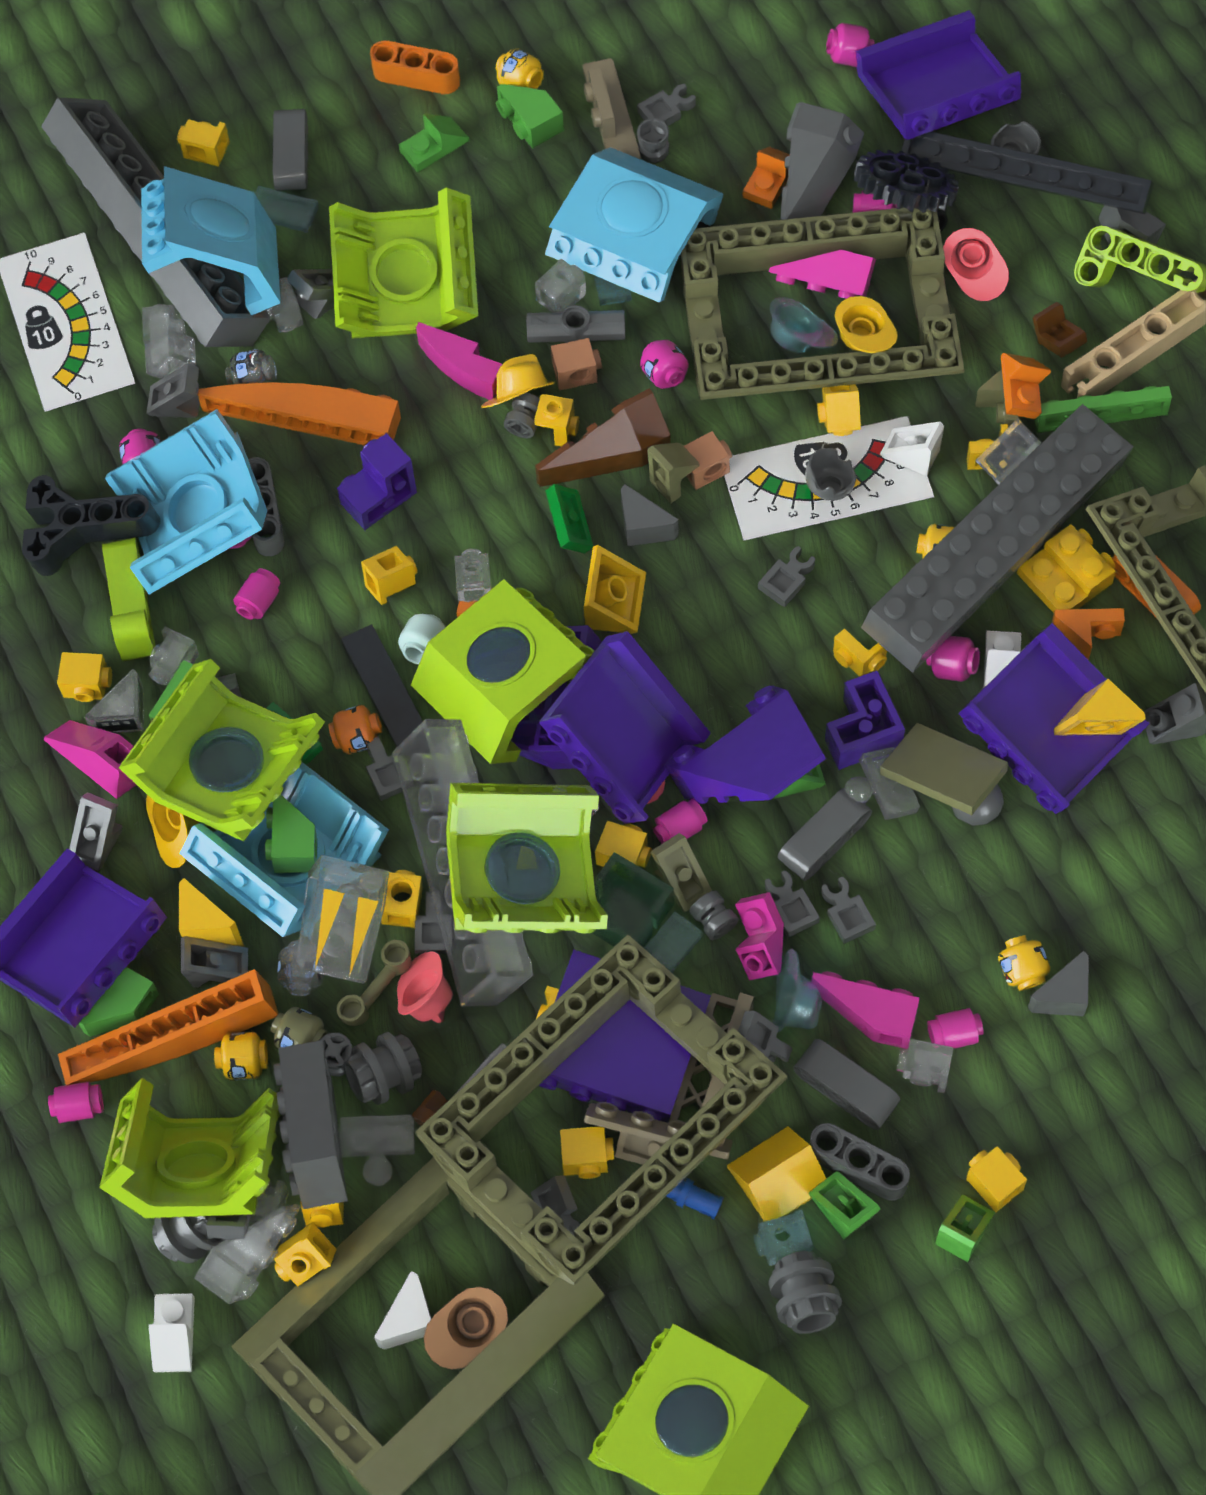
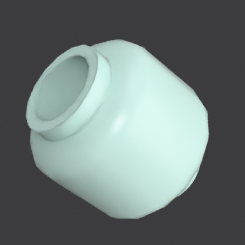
(416, 635)

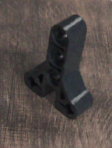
(51, 545)

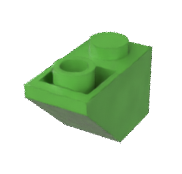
(531, 112)
(293, 838)
(120, 1004)

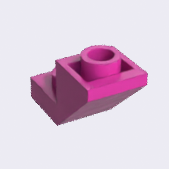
(763, 948)

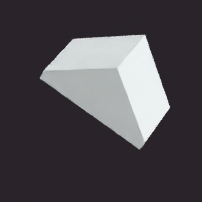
(914, 446)
(406, 1317)

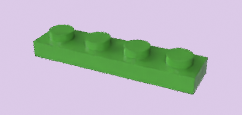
(1110, 408)

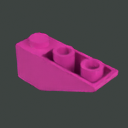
(836, 270)
(94, 753)
(876, 1012)

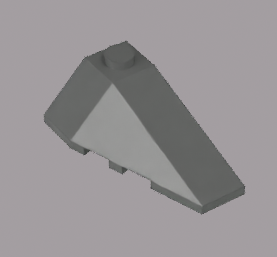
(819, 158)

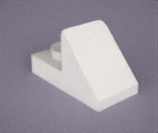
(999, 651)
(172, 1333)

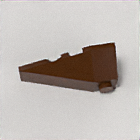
(612, 446)

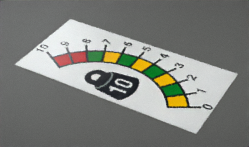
(65, 322)
(772, 489)

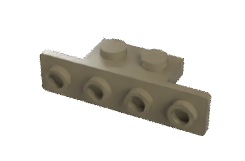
(609, 107)
(640, 1132)

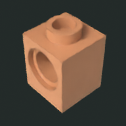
(575, 363)
(712, 457)

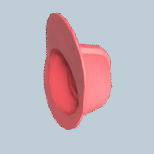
(976, 264)
(424, 989)

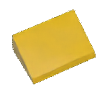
(613, 593)
(1101, 712)
(203, 919)
(778, 1174)

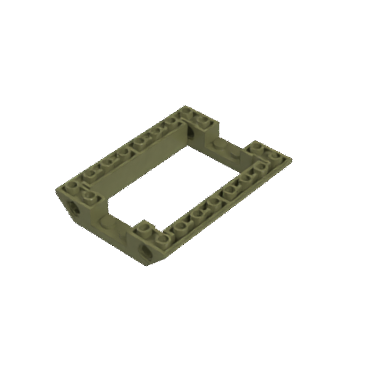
(773, 243)
(1135, 515)
(620, 976)
(463, 1400)

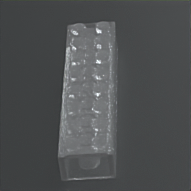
(485, 964)

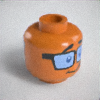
(354, 729)

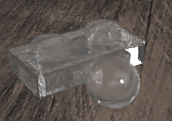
(892, 797)
(376, 1138)

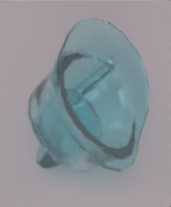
(798, 327)
(796, 996)

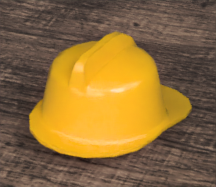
(865, 325)
(517, 377)
(169, 831)

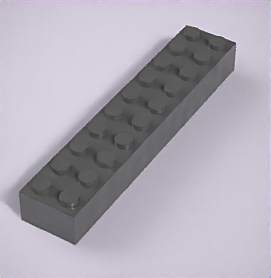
(114, 172)
(996, 538)

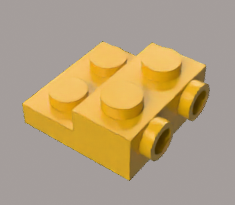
(1068, 570)

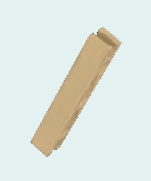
(1137, 344)

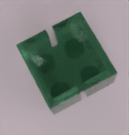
(631, 900)

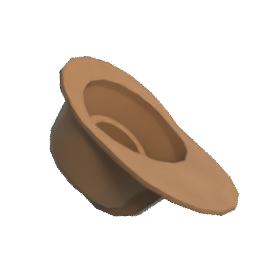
(465, 1327)

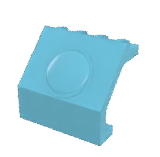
(630, 221)
(211, 224)
(201, 493)
(242, 867)

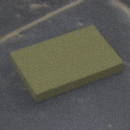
(944, 768)

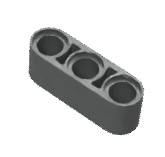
(290, 149)
(272, 524)
(824, 835)
(846, 1084)
(868, 1177)

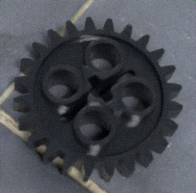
(906, 181)

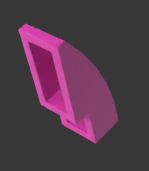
(459, 360)

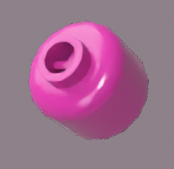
(845, 41)
(955, 659)

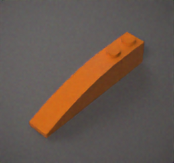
(307, 409)
(172, 1030)

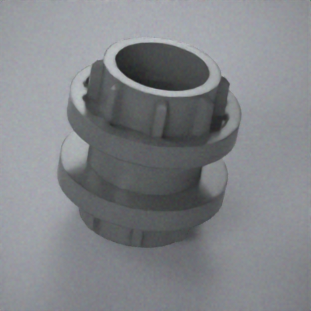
(382, 1068)
(183, 1238)
(805, 1292)

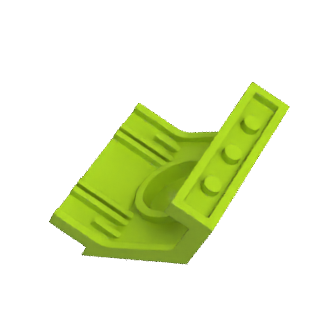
(403, 267)
(192, 1163)

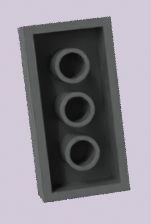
(310, 1125)

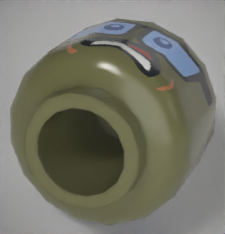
(296, 1028)

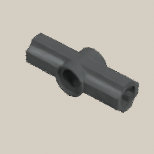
(558, 325)

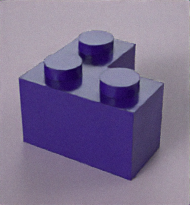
(380, 485)
(871, 722)

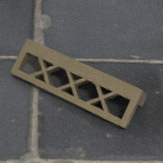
(744, 1003)

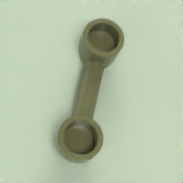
(397, 960)

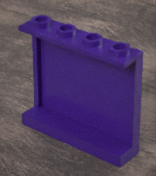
(935, 76)
(1025, 705)
(622, 725)
(73, 938)
(627, 1058)

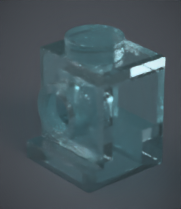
(798, 1239)

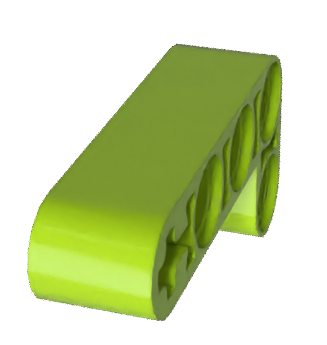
(1146, 263)
(129, 601)

